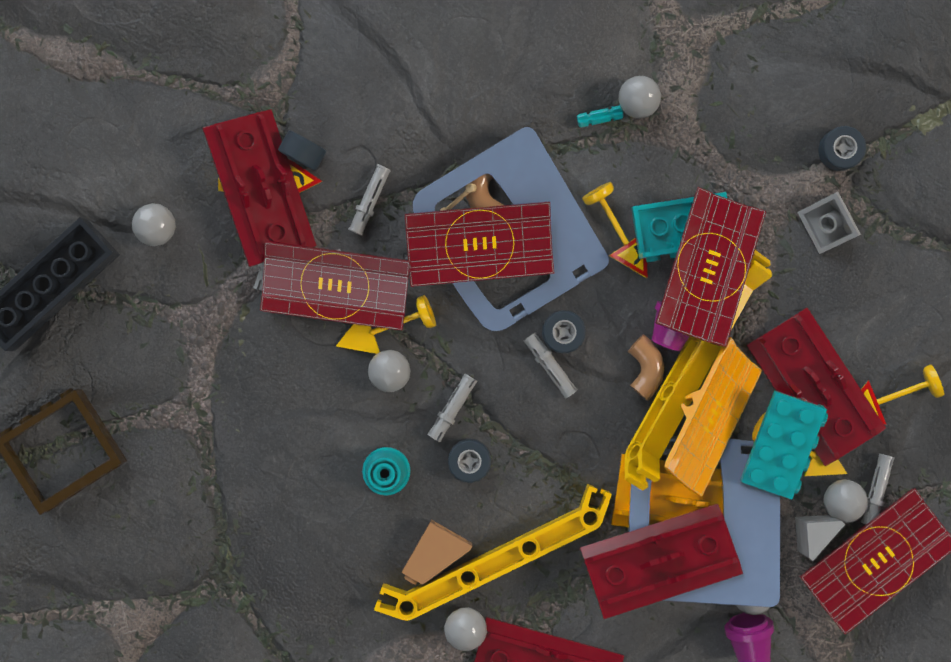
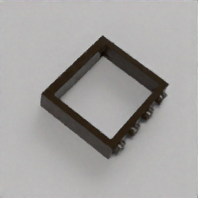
(97, 426)

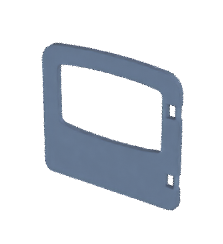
(525, 176)
(754, 528)

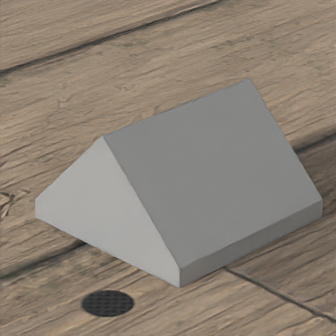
(829, 222)
(815, 533)

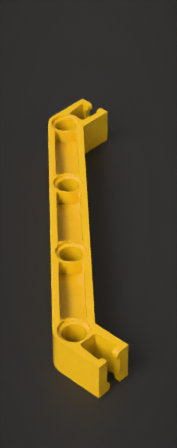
(683, 379)
(496, 561)

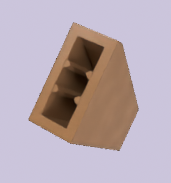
(434, 553)

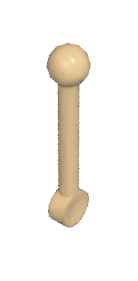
(470, 188)

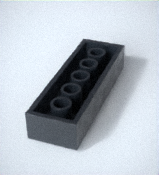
(52, 281)

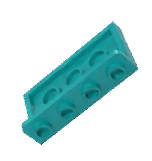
(661, 227)
(784, 445)

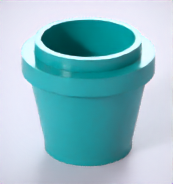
(394, 462)

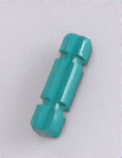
(600, 116)

